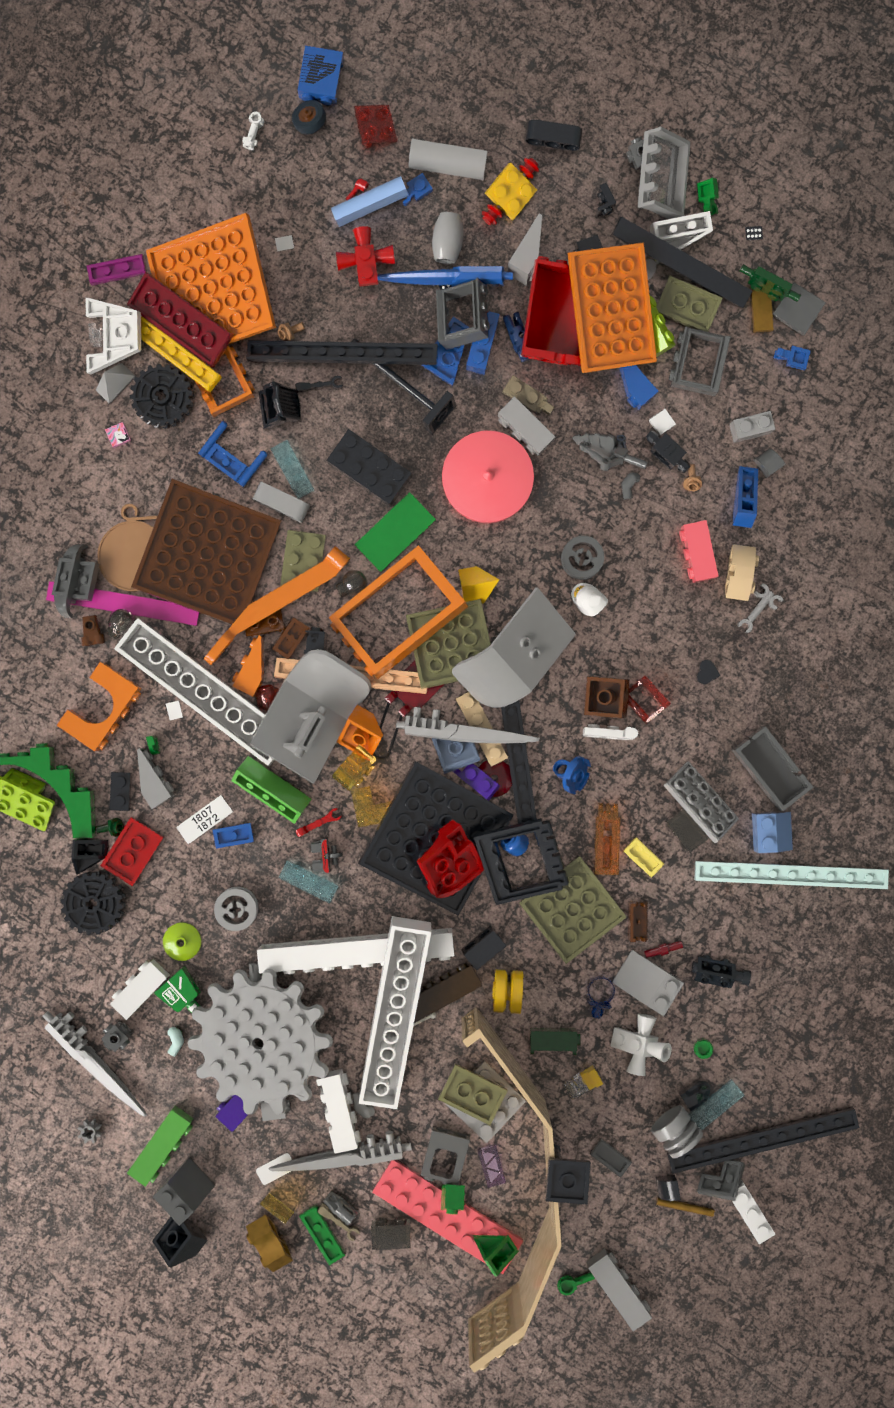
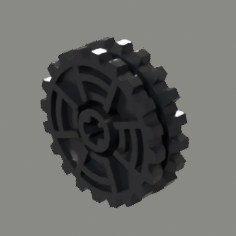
(159, 381)
(82, 913)

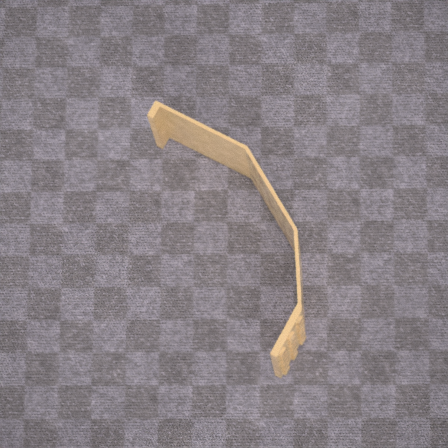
(509, 1315)

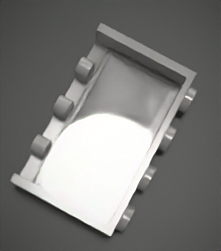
(664, 173)

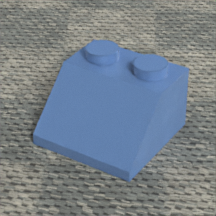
(772, 832)

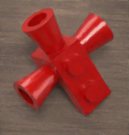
(365, 257)

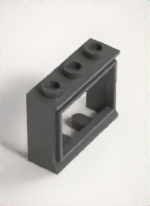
(480, 311)
(679, 358)

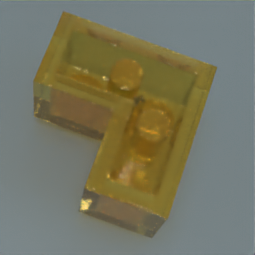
(365, 809)

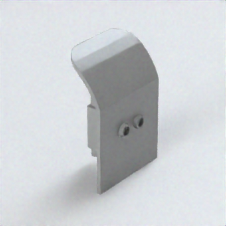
(517, 655)
(310, 712)

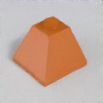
(361, 729)

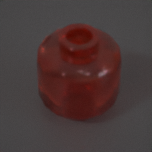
(265, 696)

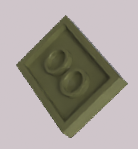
(688, 304)
(302, 553)
(472, 1094)

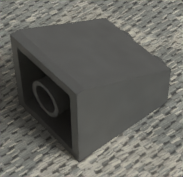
(183, 1191)

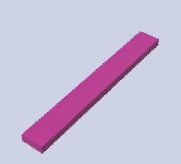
(137, 606)

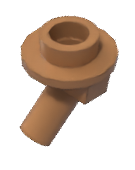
(287, 333)
(692, 482)

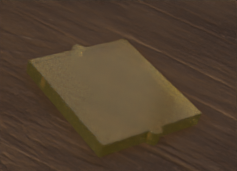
(277, 1208)

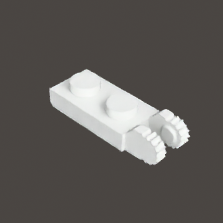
(611, 732)

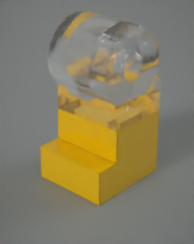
(583, 1082)

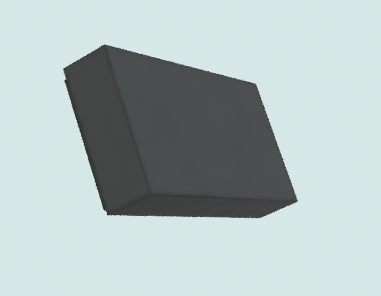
(610, 1157)

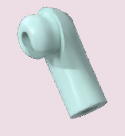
(177, 1040)

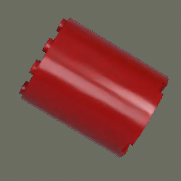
(550, 318)

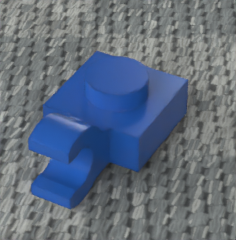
(795, 357)

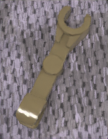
(327, 1213)

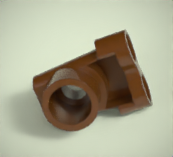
(92, 636)

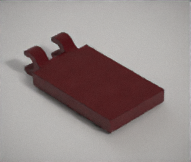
(412, 699)

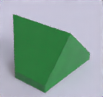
(496, 1251)

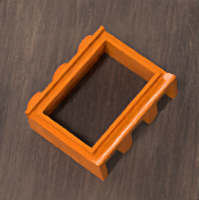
(246, 385)

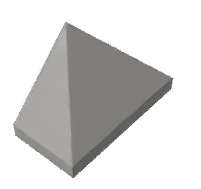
(114, 382)

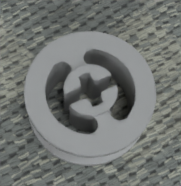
(221, 910)

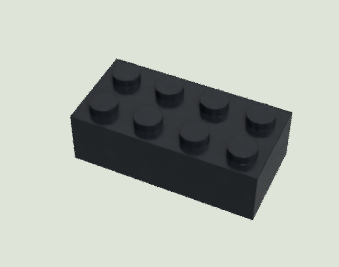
(369, 468)

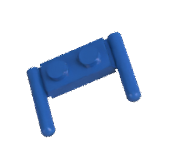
(227, 462)

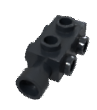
(719, 973)

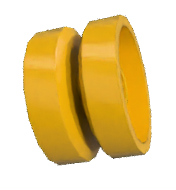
(507, 991)

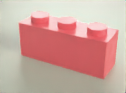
(698, 551)

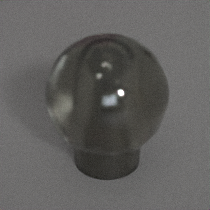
(352, 583)
(119, 622)

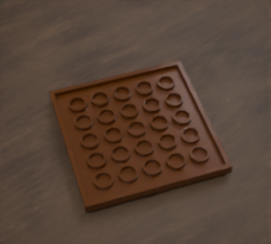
(205, 552)

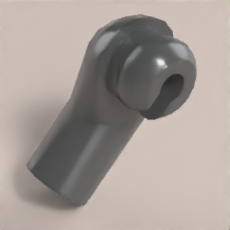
(628, 483)

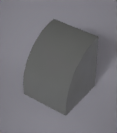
(769, 462)

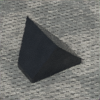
(87, 853)

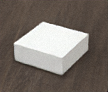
(662, 422)

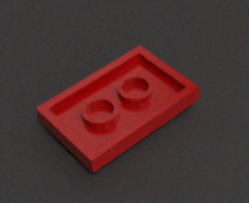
(132, 851)

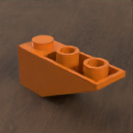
(252, 672)

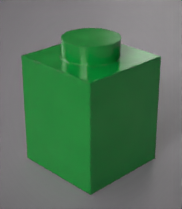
(452, 1198)

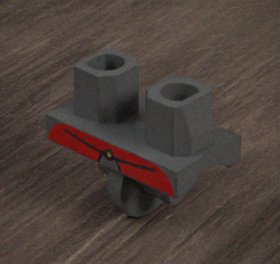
(324, 864)

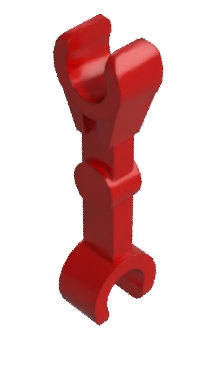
(328, 818)

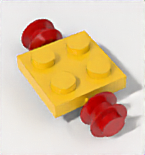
(510, 191)

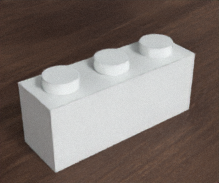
(139, 988)
(752, 1215)

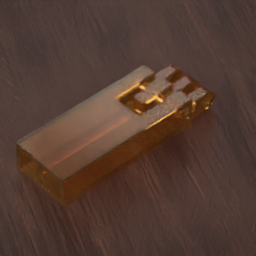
(606, 847)

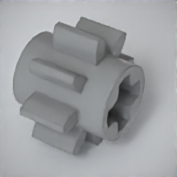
(87, 1136)

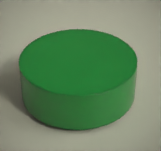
(703, 1048)

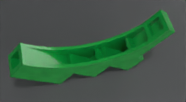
(78, 803)

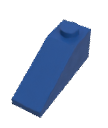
(637, 386)
(746, 497)

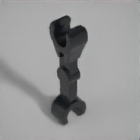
(303, 387)

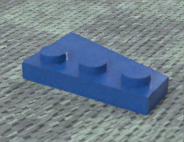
(448, 359)

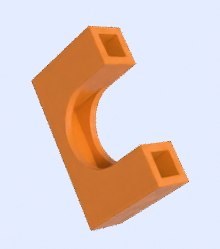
(123, 694)

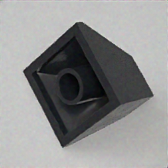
(179, 1242)

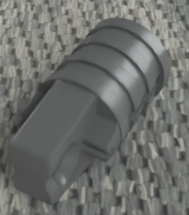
(340, 1207)

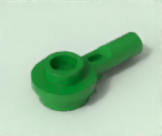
(568, 1284)

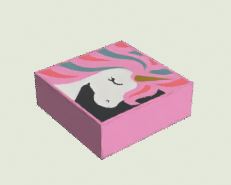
(118, 435)

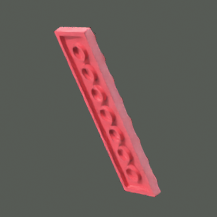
(422, 1201)

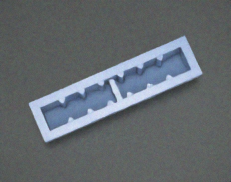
(369, 201)

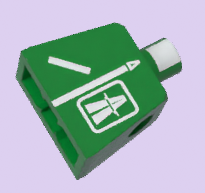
(180, 991)

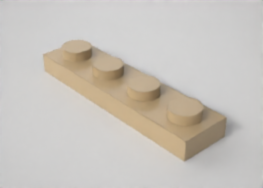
(476, 717)

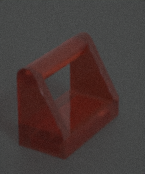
(654, 693)

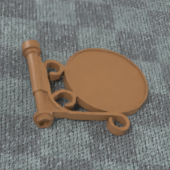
(123, 549)

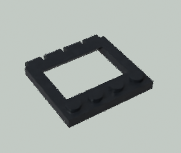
(495, 869)

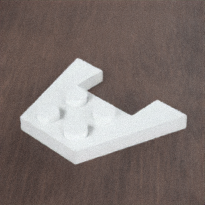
(120, 334)

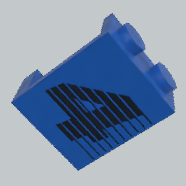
(320, 75)

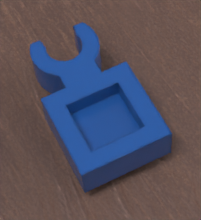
(417, 188)

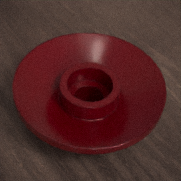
(502, 770)

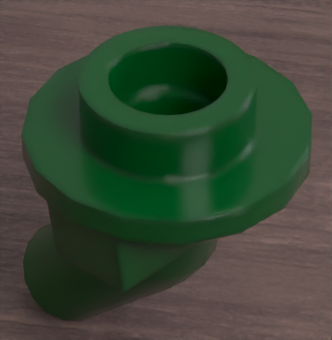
(114, 826)

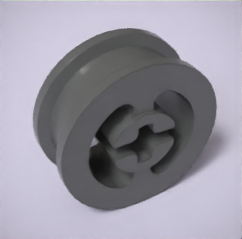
(596, 562)

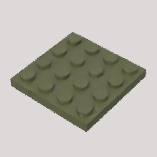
(453, 643)
(575, 915)

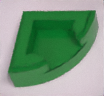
(153, 745)

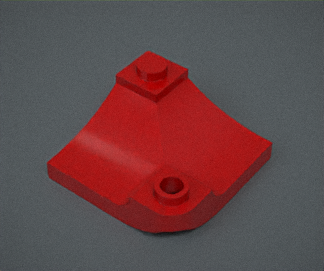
(450, 861)

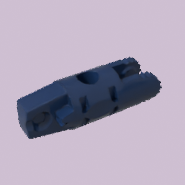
(516, 333)

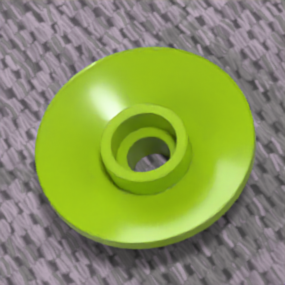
(188, 934)

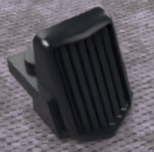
(279, 405)

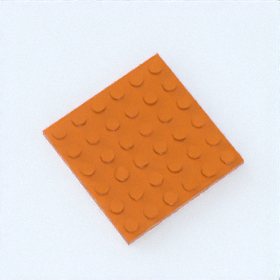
(218, 275)

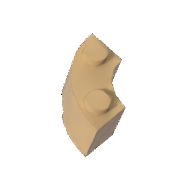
(741, 572)

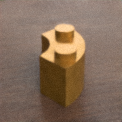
(273, 1250)

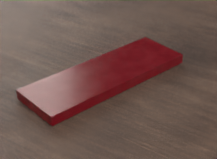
(180, 320)

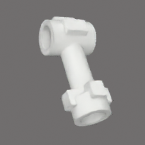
(256, 123)

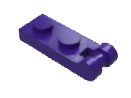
(478, 780)

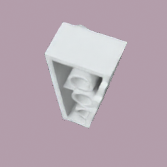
(338, 1111)

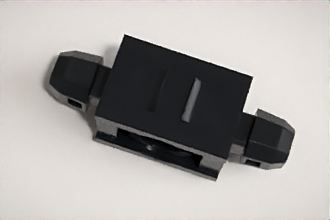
(667, 451)

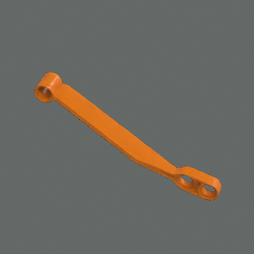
(280, 598)

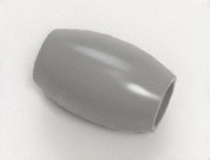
(447, 238)

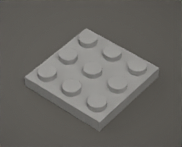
(510, 1105)

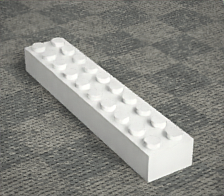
(193, 684)
(342, 952)
(394, 1012)

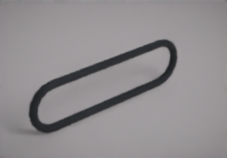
(395, 733)

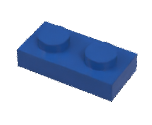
(233, 835)

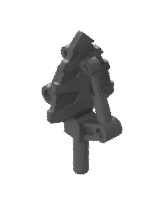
(603, 450)

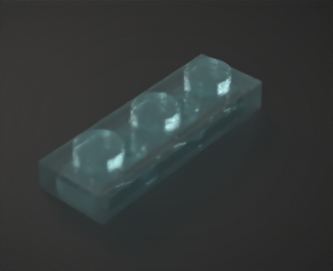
(308, 881)

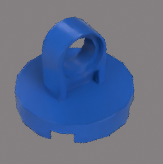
(575, 775)

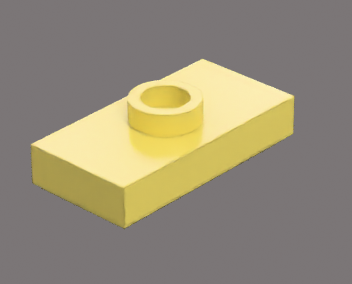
(643, 857)

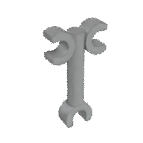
(767, 598)

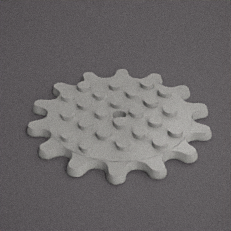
(282, 1024)

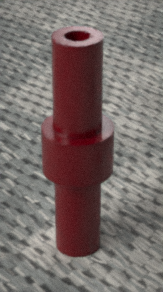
(663, 949)

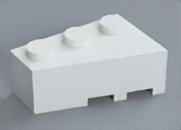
(683, 230)

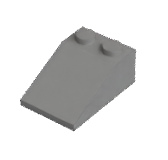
(524, 257)
(648, 982)

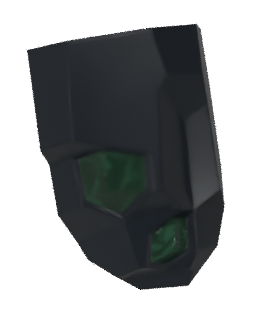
(695, 1094)

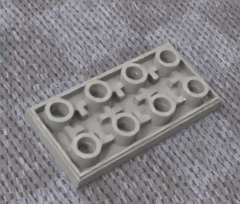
(701, 802)

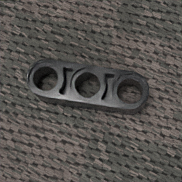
(553, 135)

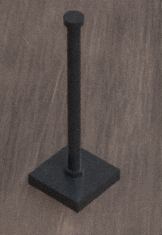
(438, 411)
(567, 1179)

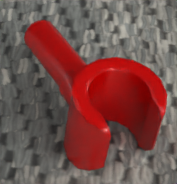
(359, 185)

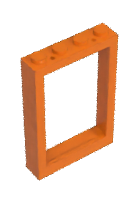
(420, 636)

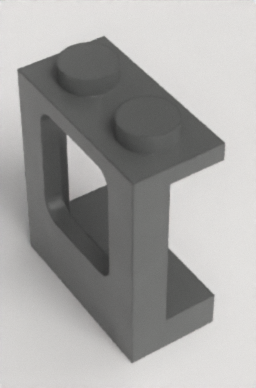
(450, 1141)

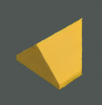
(476, 583)

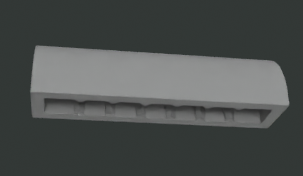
(447, 159)

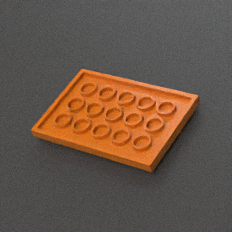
(612, 307)

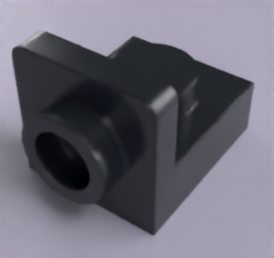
(605, 197)

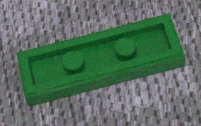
(322, 1235)

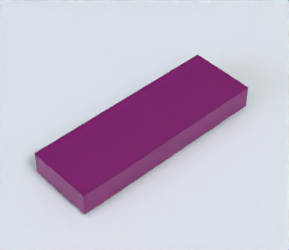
(116, 269)

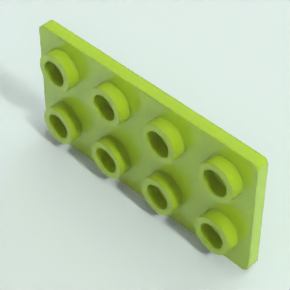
(22, 799)

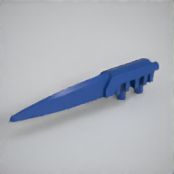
(458, 275)

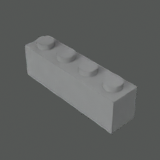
(619, 1290)

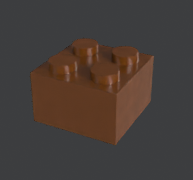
(606, 697)

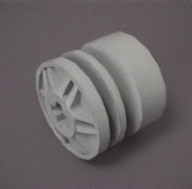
(676, 1131)

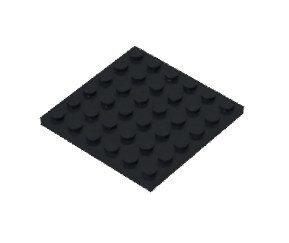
(412, 826)

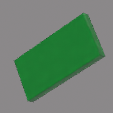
(395, 532)

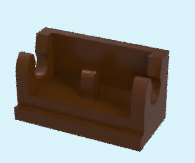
(290, 638)
(637, 921)

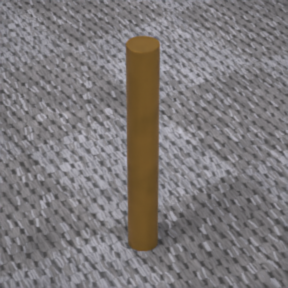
(686, 1207)

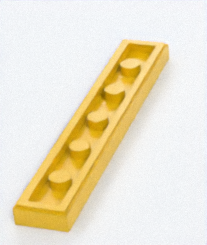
(179, 356)

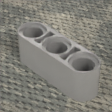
(281, 502)

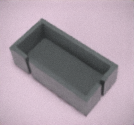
(772, 768)

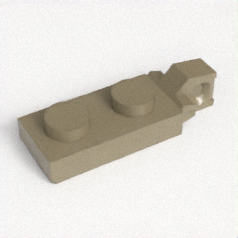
(527, 396)

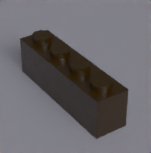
(446, 990)

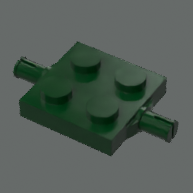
(769, 283)

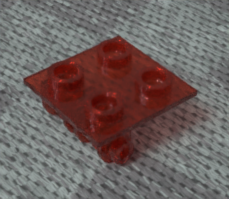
(375, 124)

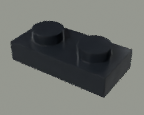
(120, 791)

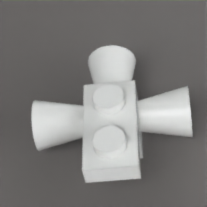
(640, 1044)

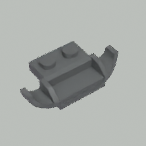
(74, 580)

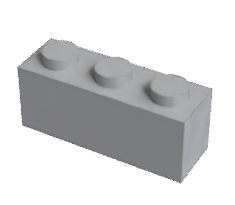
(525, 426)

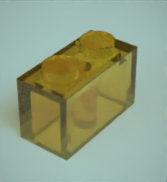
(354, 767)

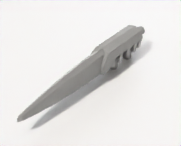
(439, 729)
(88, 1058)
(363, 1155)

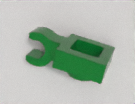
(707, 194)

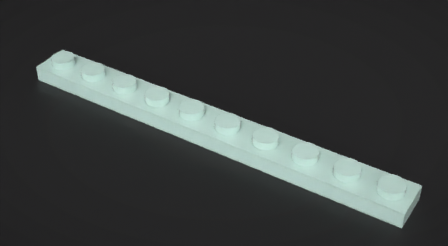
(791, 874)

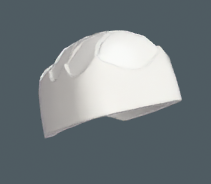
(588, 599)

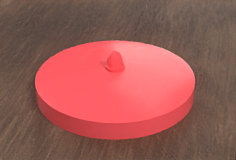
(487, 476)

